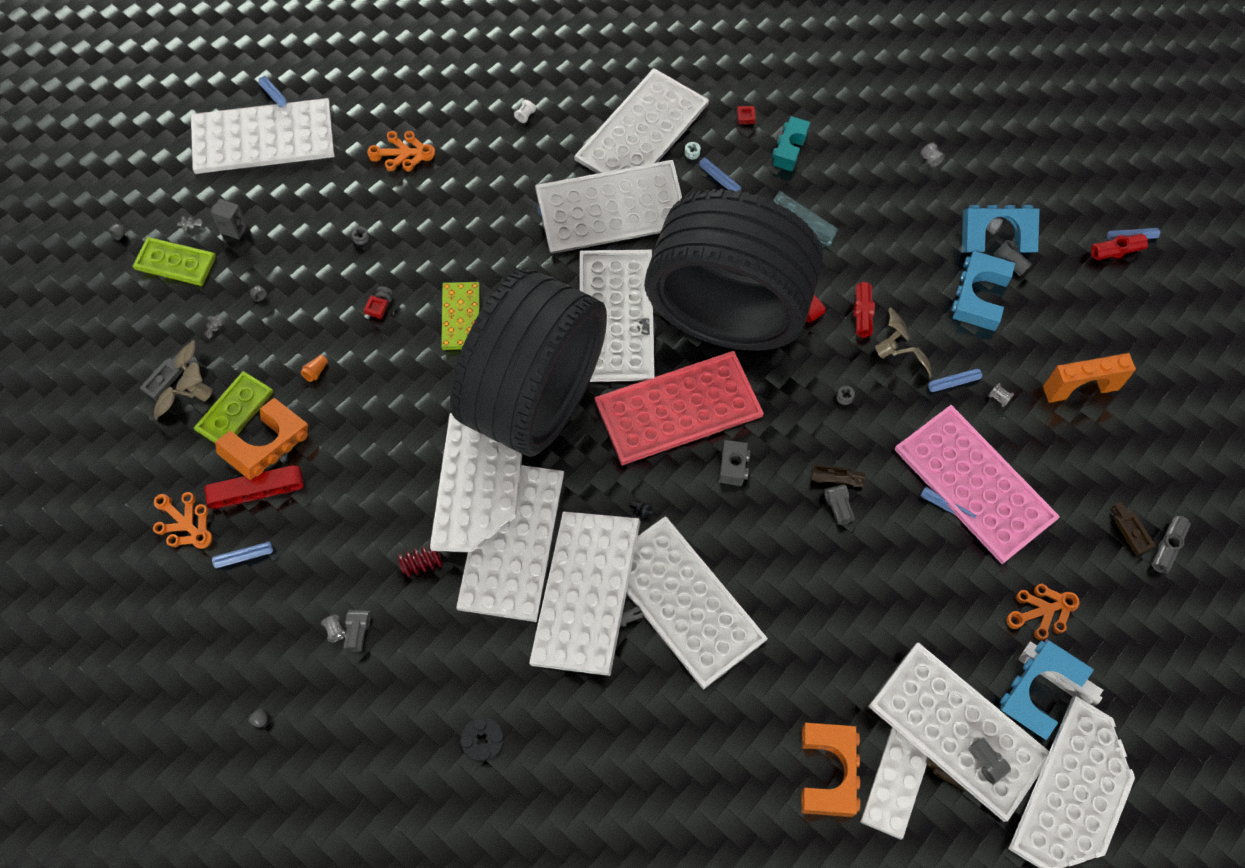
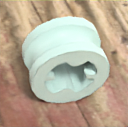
(692, 155)

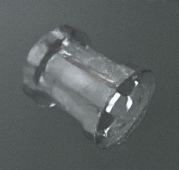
(1001, 395)
(333, 628)

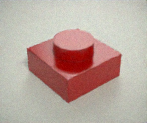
(746, 114)
(376, 307)

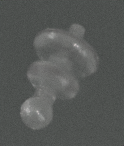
(190, 223)
(212, 327)

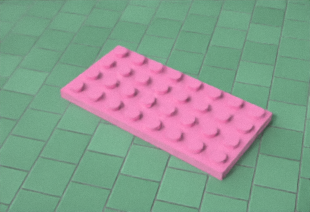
(975, 476)

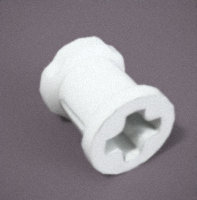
(525, 110)

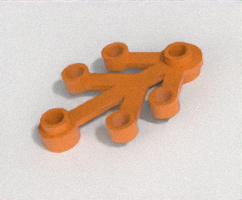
(403, 152)
(185, 522)
(1046, 609)

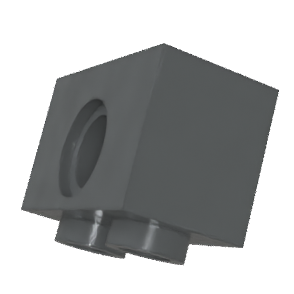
(229, 218)
(731, 473)

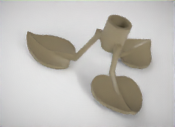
(889, 345)
(191, 379)

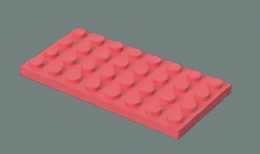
(678, 407)

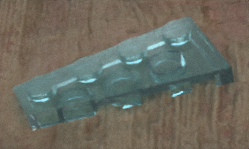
(823, 229)

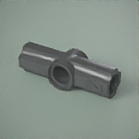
(1166, 553)

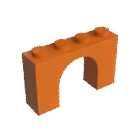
(1108, 371)
(252, 459)
(842, 742)

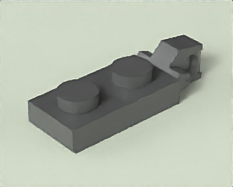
(161, 379)

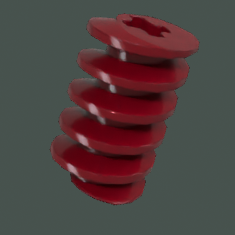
(419, 560)

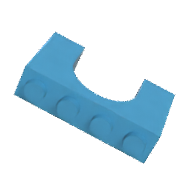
(1023, 220)
(970, 307)
(1048, 658)

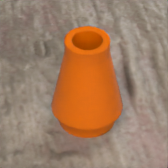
(313, 369)

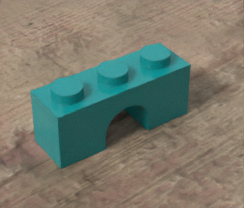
(794, 133)

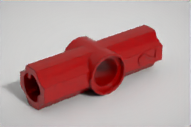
(1119, 246)
(864, 309)

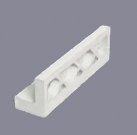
(1089, 692)

